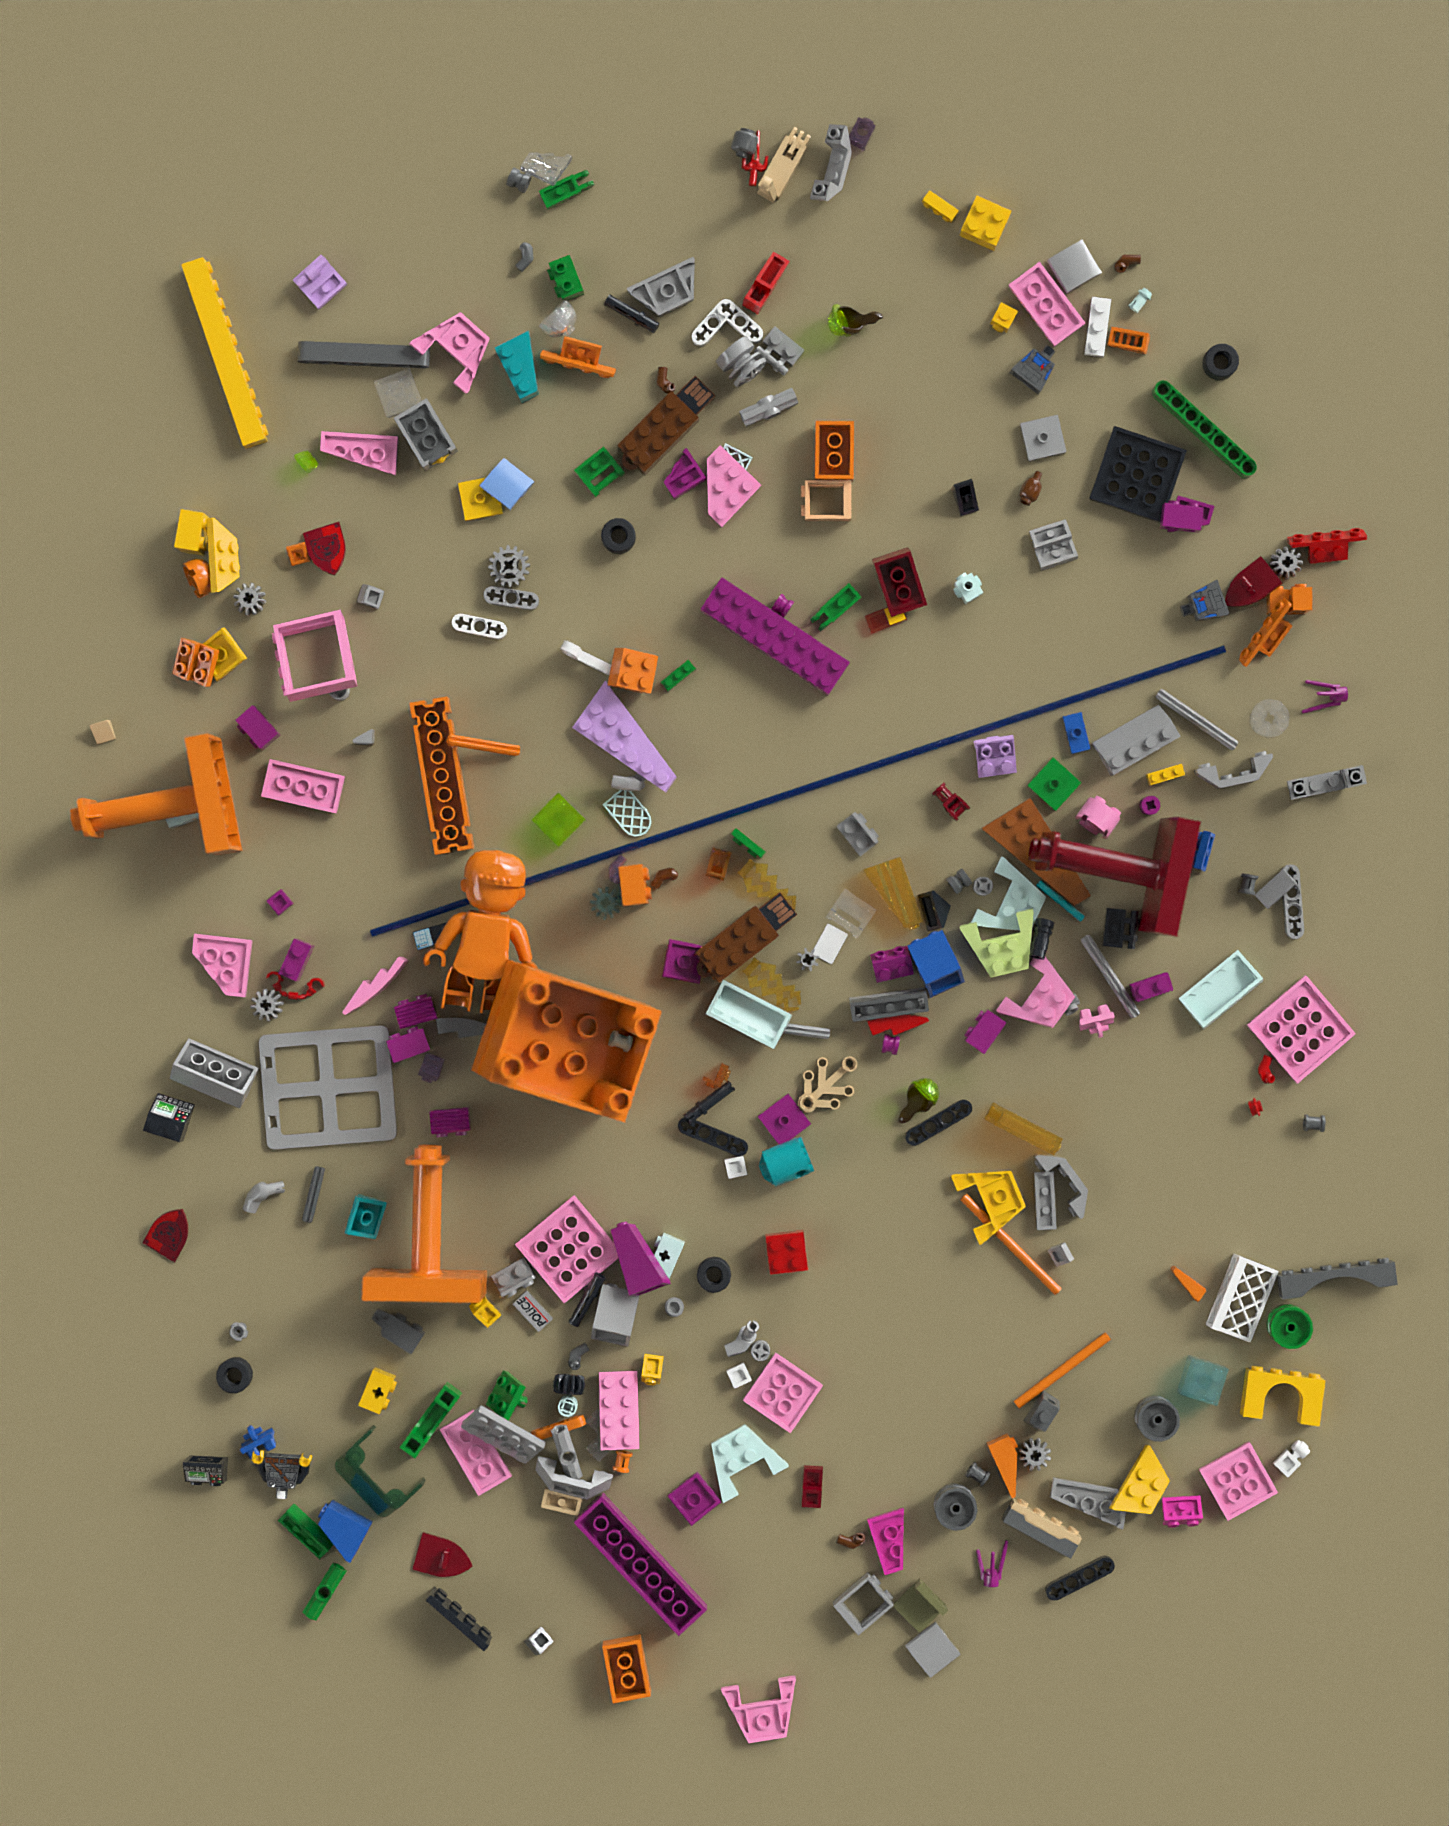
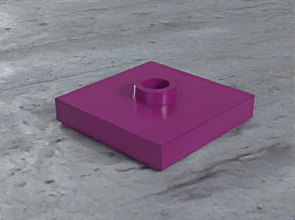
(681, 962)
(784, 1119)
(694, 1498)

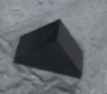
(965, 497)

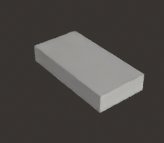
(1275, 888)

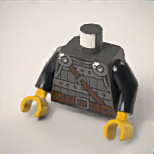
(282, 1470)

